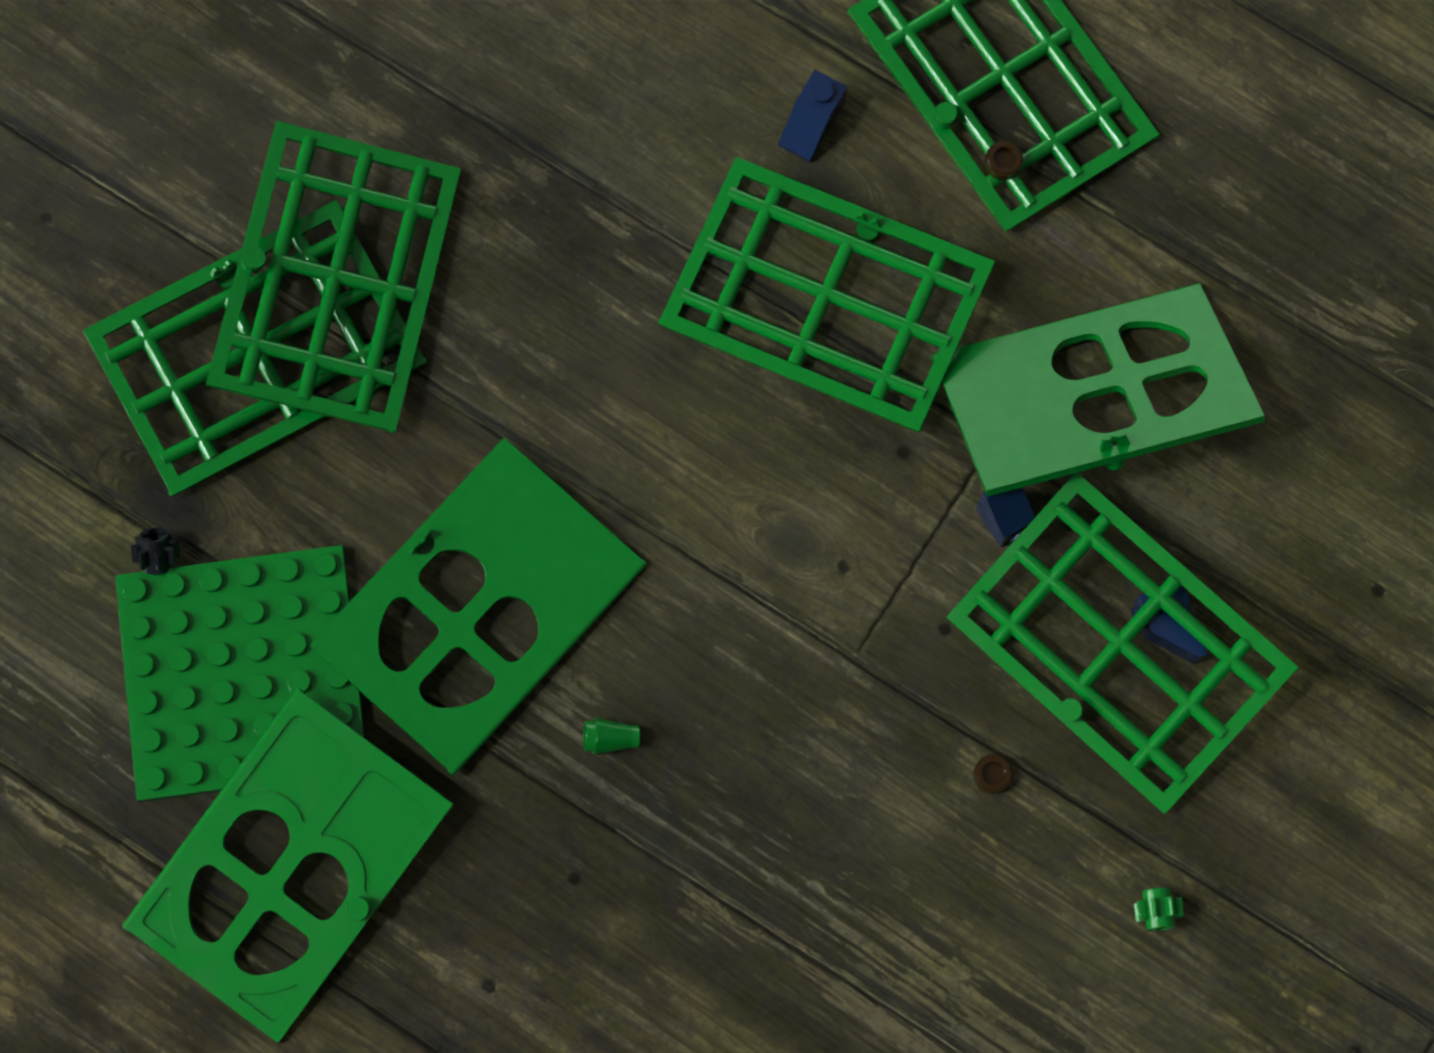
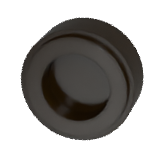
(1003, 160)
(992, 774)

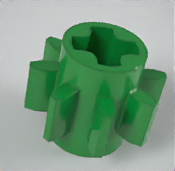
(1159, 909)

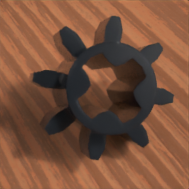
(155, 551)

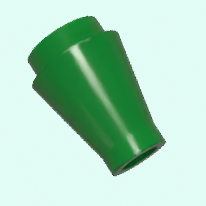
(609, 736)

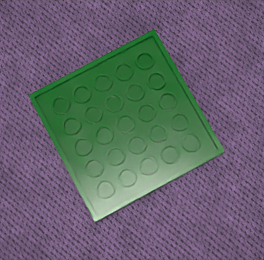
(219, 656)

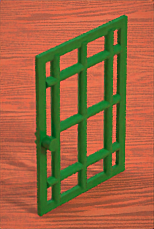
(944, 115)
(868, 229)
(335, 275)
(175, 388)
(1120, 642)

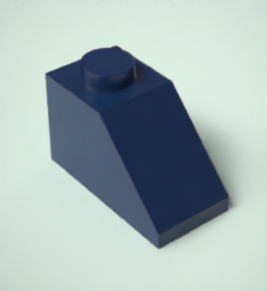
(813, 115)
(1005, 514)
(1168, 633)

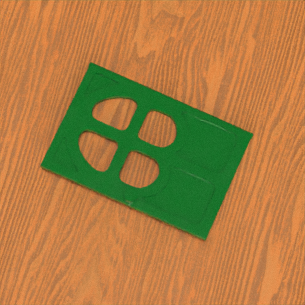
(1021, 411)
(532, 549)
(336, 800)

